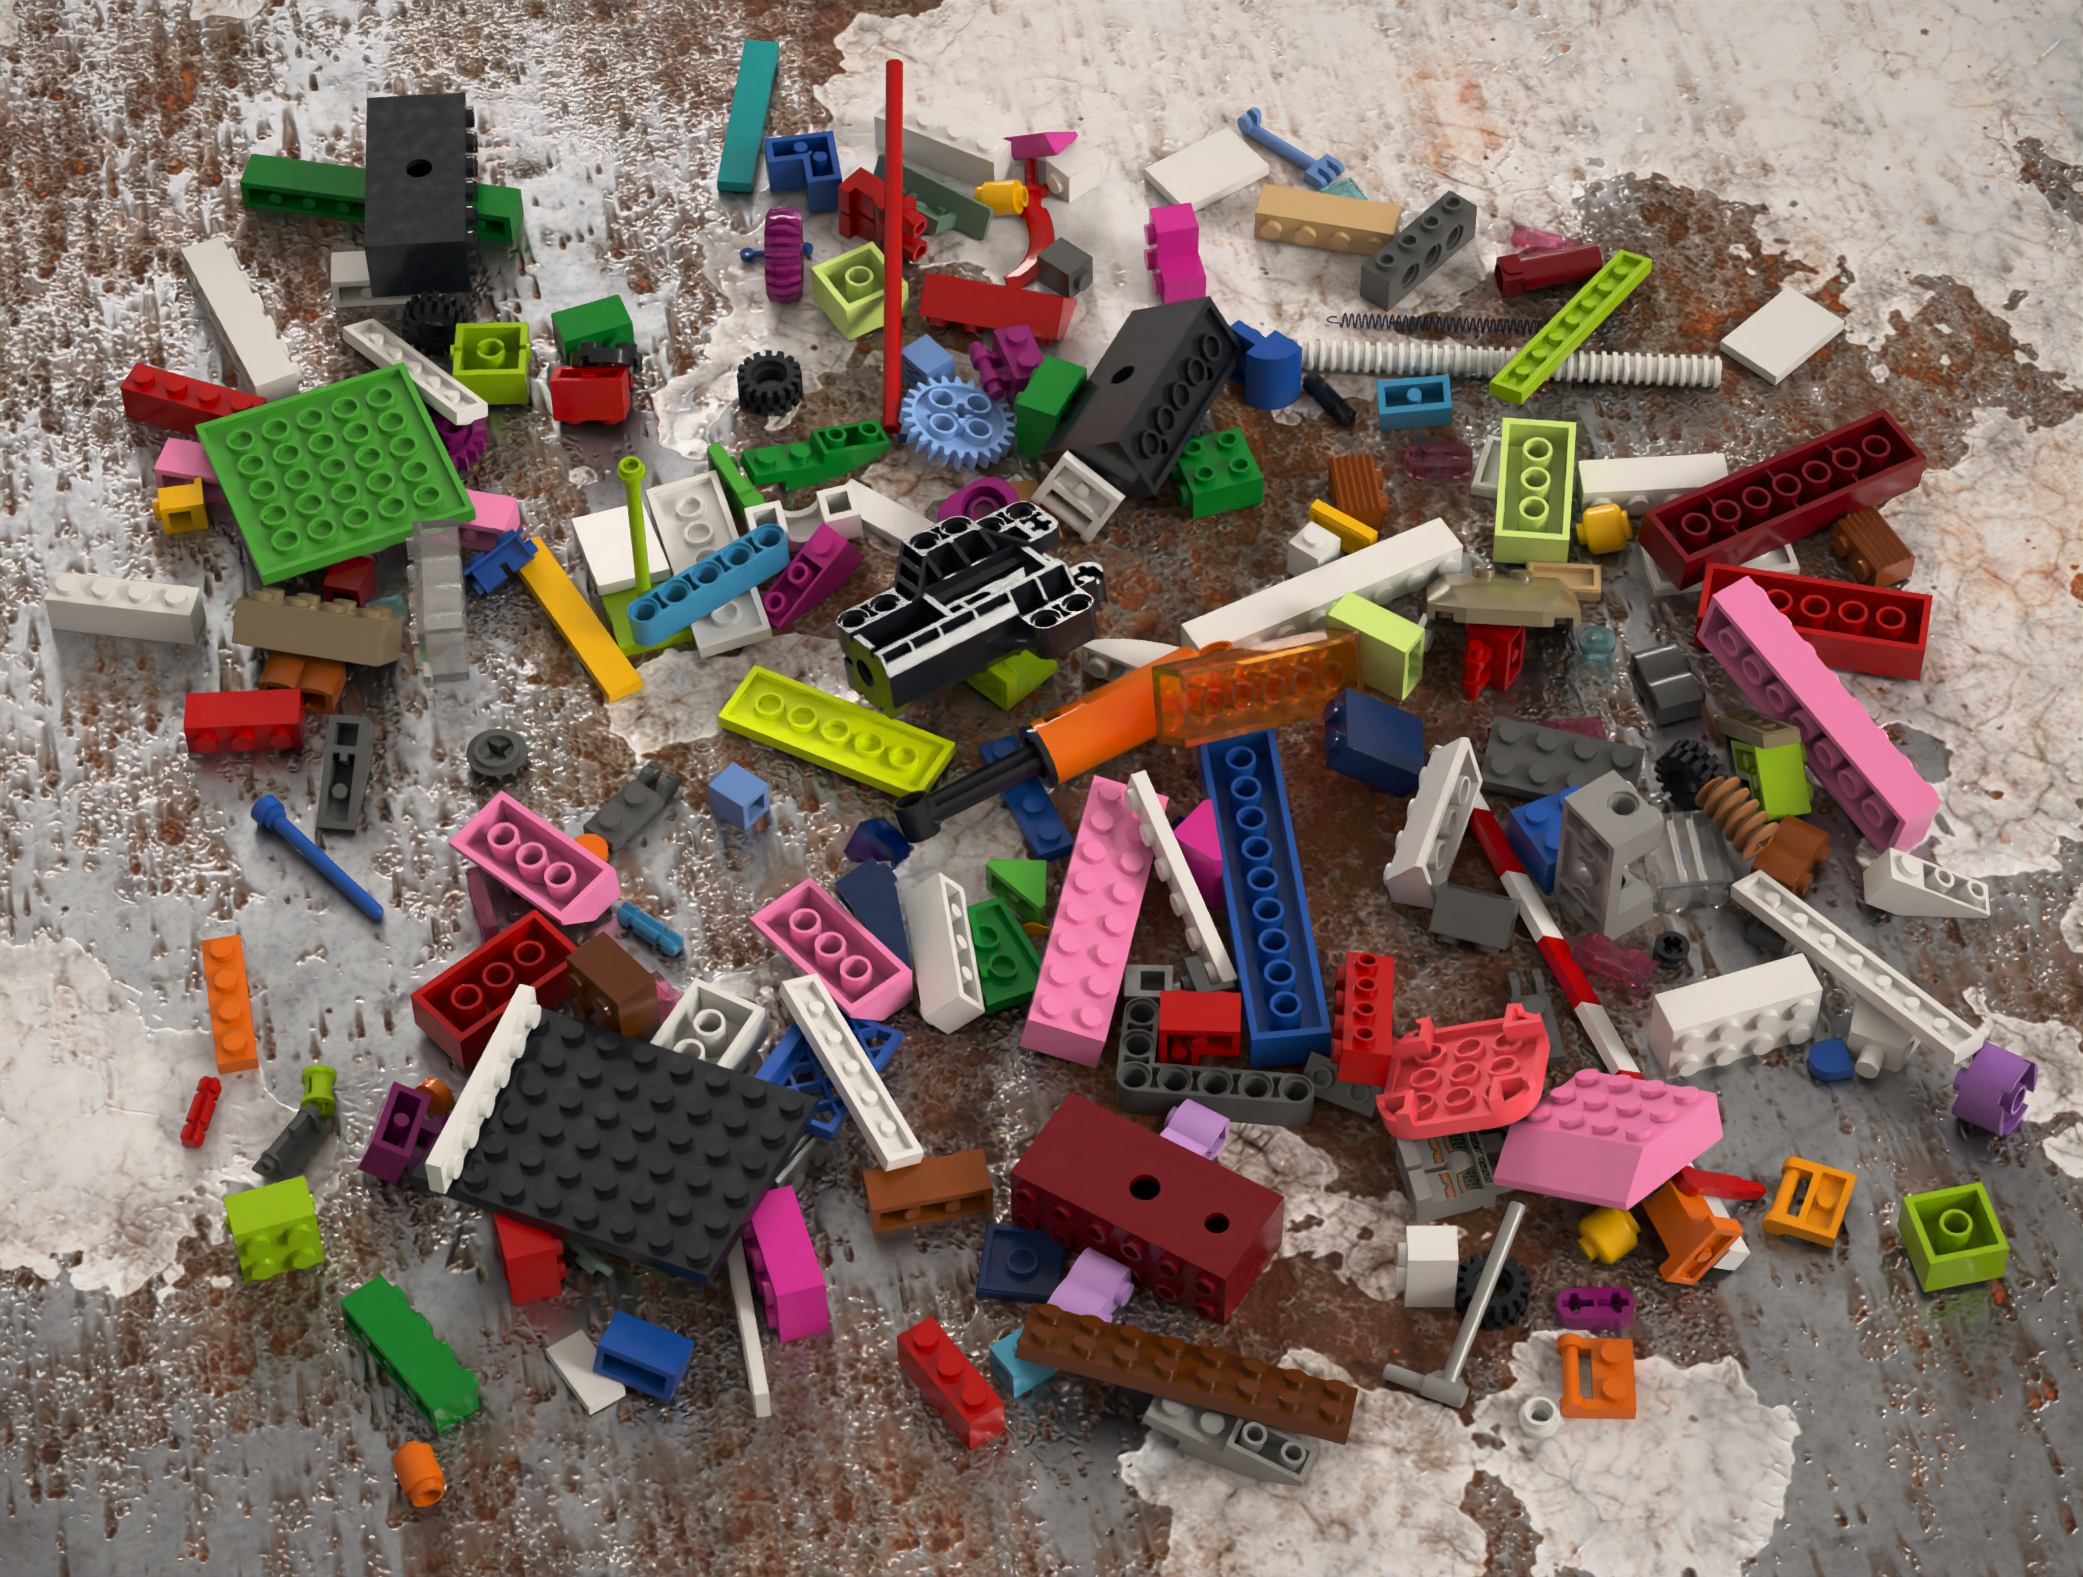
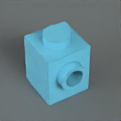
(1014, 1373)

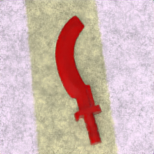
(1039, 227)

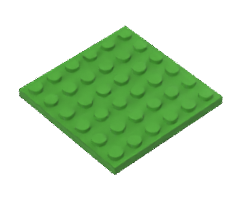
(333, 472)

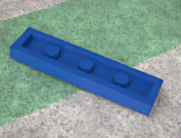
(1031, 807)

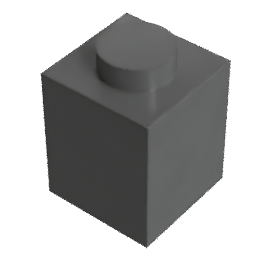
(1065, 268)

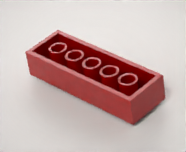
(1843, 621)

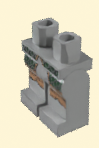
(1449, 1173)

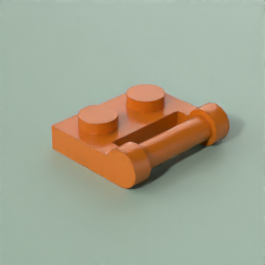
(1610, 1377)

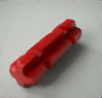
(200, 1112)

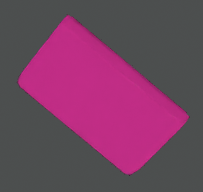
(1040, 144)

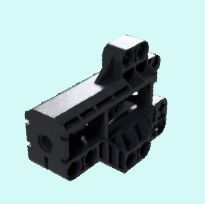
(957, 617)

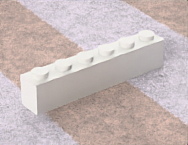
(241, 320)

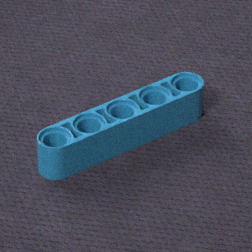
(708, 584)

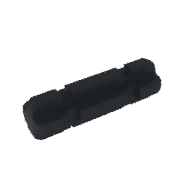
(1329, 399)

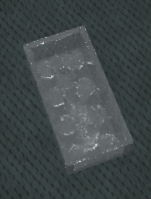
(438, 601)

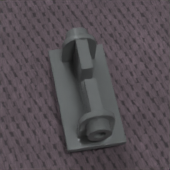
(1352, 1096)
(293, 1146)

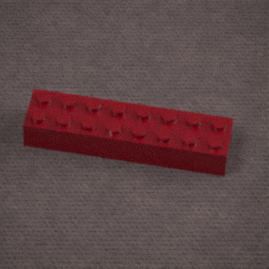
(1782, 498)

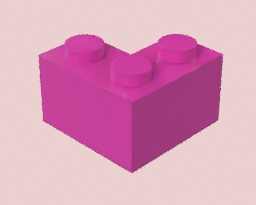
(1174, 253)

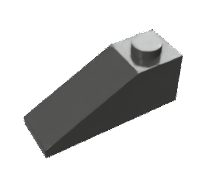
(345, 771)

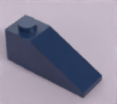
(874, 902)

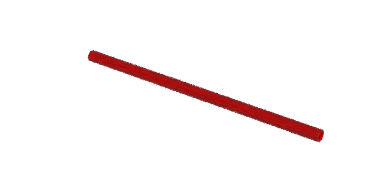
(893, 247)

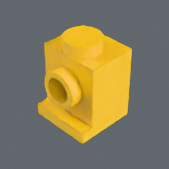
(181, 508)

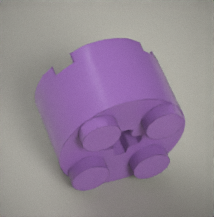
(1994, 1089)

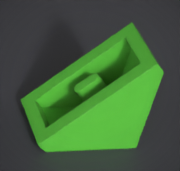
(1021, 885)

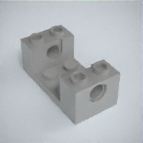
(1599, 835)

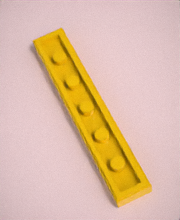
(579, 625)

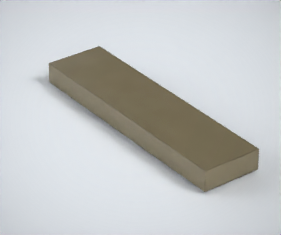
(1757, 729)

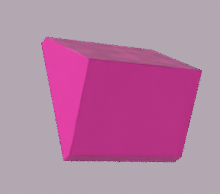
(1202, 852)

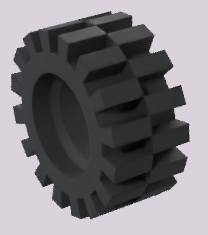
(432, 309)
(769, 397)
(1686, 770)
(1497, 1310)

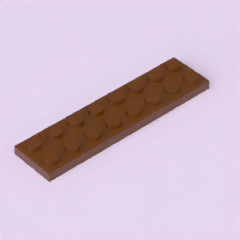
(1187, 1372)

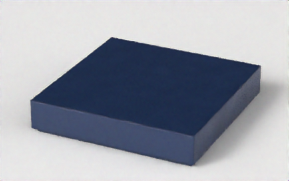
(1019, 1264)

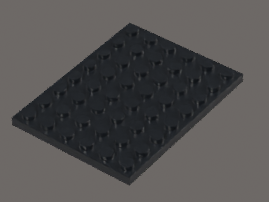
(630, 1147)

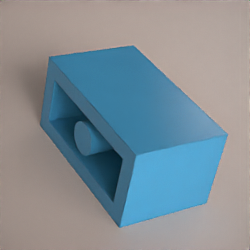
(1414, 402)

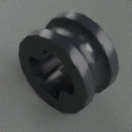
(1671, 961)

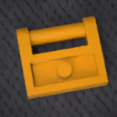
(1822, 1207)

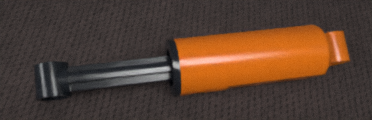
(1053, 747)

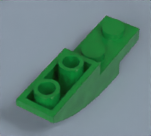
(824, 457)

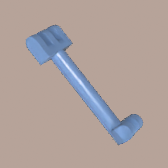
(1317, 172)

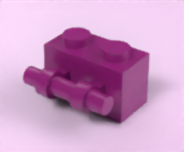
(1012, 357)
(396, 1131)

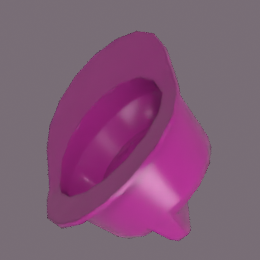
(978, 499)

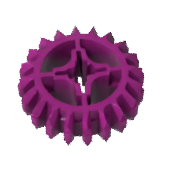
(784, 255)

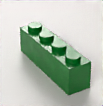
(411, 1353)

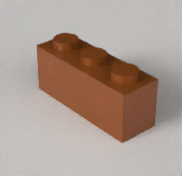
(928, 1191)

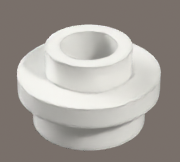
(1542, 1408)

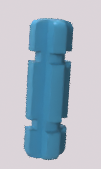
(650, 929)

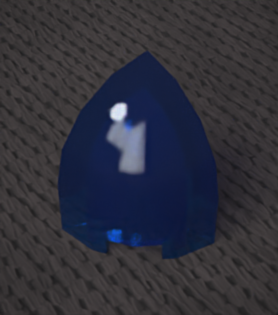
(878, 839)

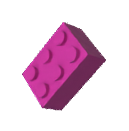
(786, 1267)

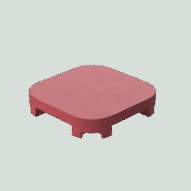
(1465, 1075)

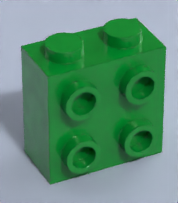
(1217, 474)

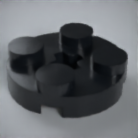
(592, 354)

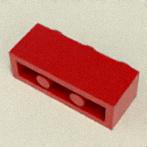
(244, 720)
(950, 1383)

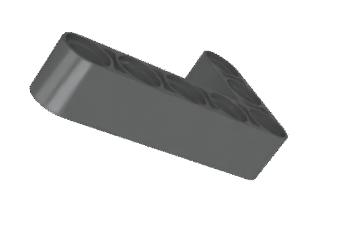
(1218, 1089)

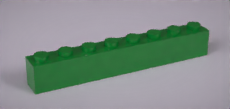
(339, 194)

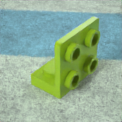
(1013, 678)

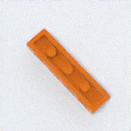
(229, 1004)

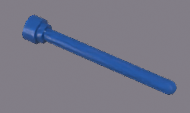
(271, 814)

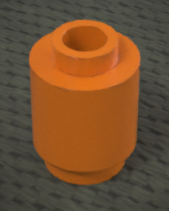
(419, 1473)

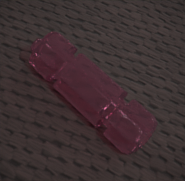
(1540, 240)

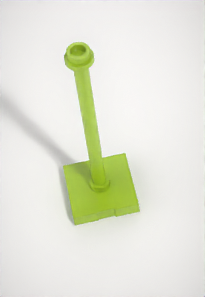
(615, 605)

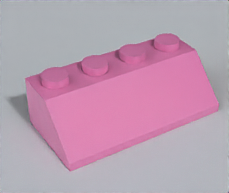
(538, 861)
(829, 941)

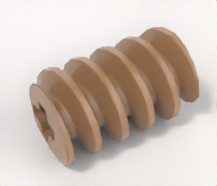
(1736, 816)

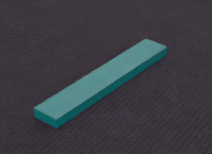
(748, 116)

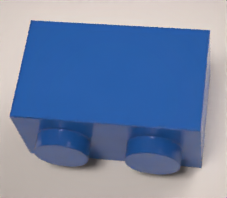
(643, 1356)

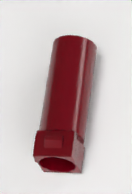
(1546, 269)

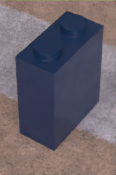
(1373, 742)

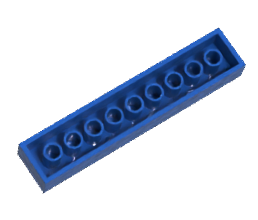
(1265, 902)

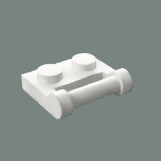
(1084, 491)

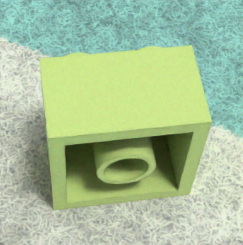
(853, 290)

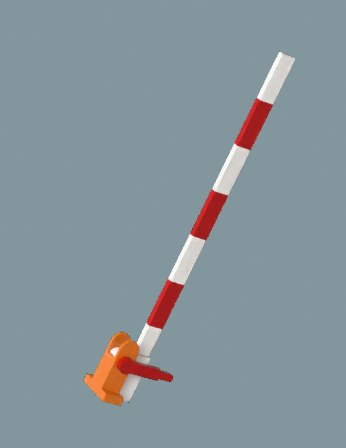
(1688, 1204)

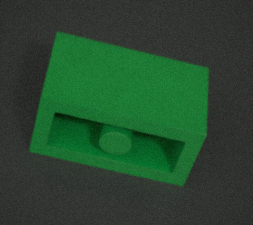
(595, 321)

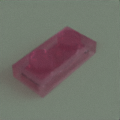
(1616, 961)

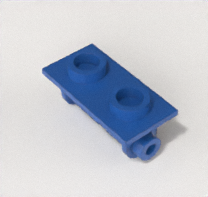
(488, 567)

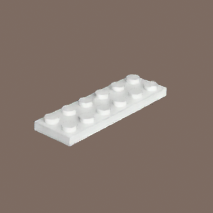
(692, 526)

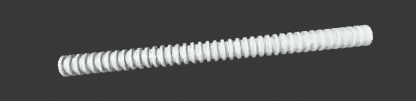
(1492, 361)

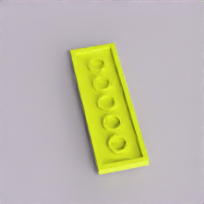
(835, 733)

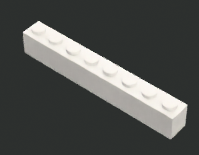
(1300, 604)

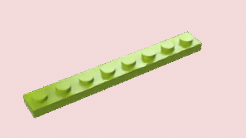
(1570, 327)

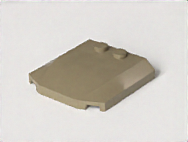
(1502, 599)

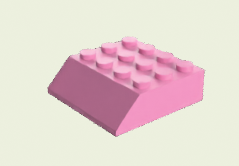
(1608, 1139)

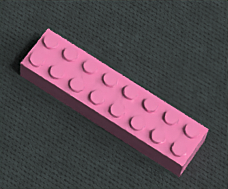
(1840, 740)
(1090, 930)

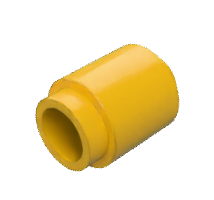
(1004, 196)

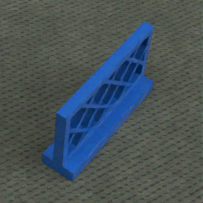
(795, 1057)

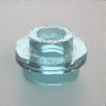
(1597, 642)

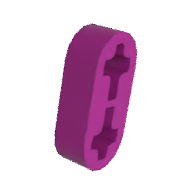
(1594, 1308)

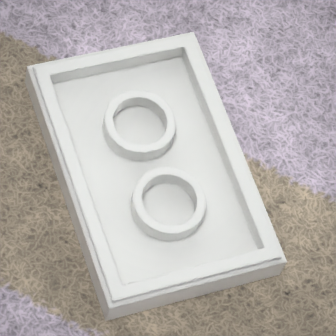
(1207, 170)
(1781, 335)
(608, 550)

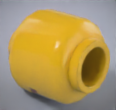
(1604, 529)
(1608, 1234)

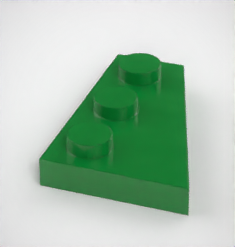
(1003, 954)

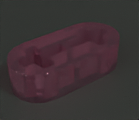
(1438, 460)

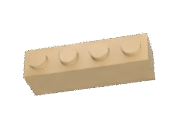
(1325, 220)

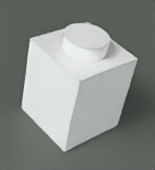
(1073, 172)
(1312, 549)

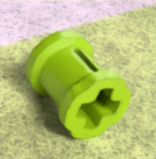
(319, 1088)

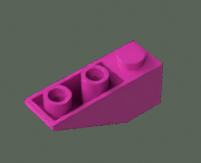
(811, 576)

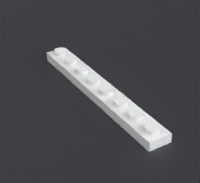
(1857, 967)

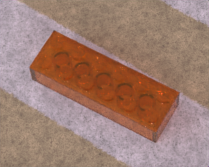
(1254, 686)

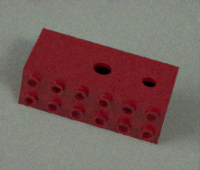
(1148, 1204)

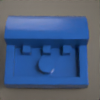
(1267, 368)

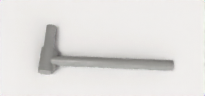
(1446, 1384)

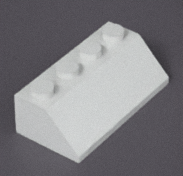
(1434, 825)

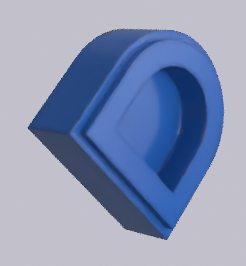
(1830, 1060)

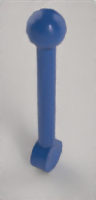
(748, 254)

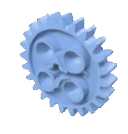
(957, 423)

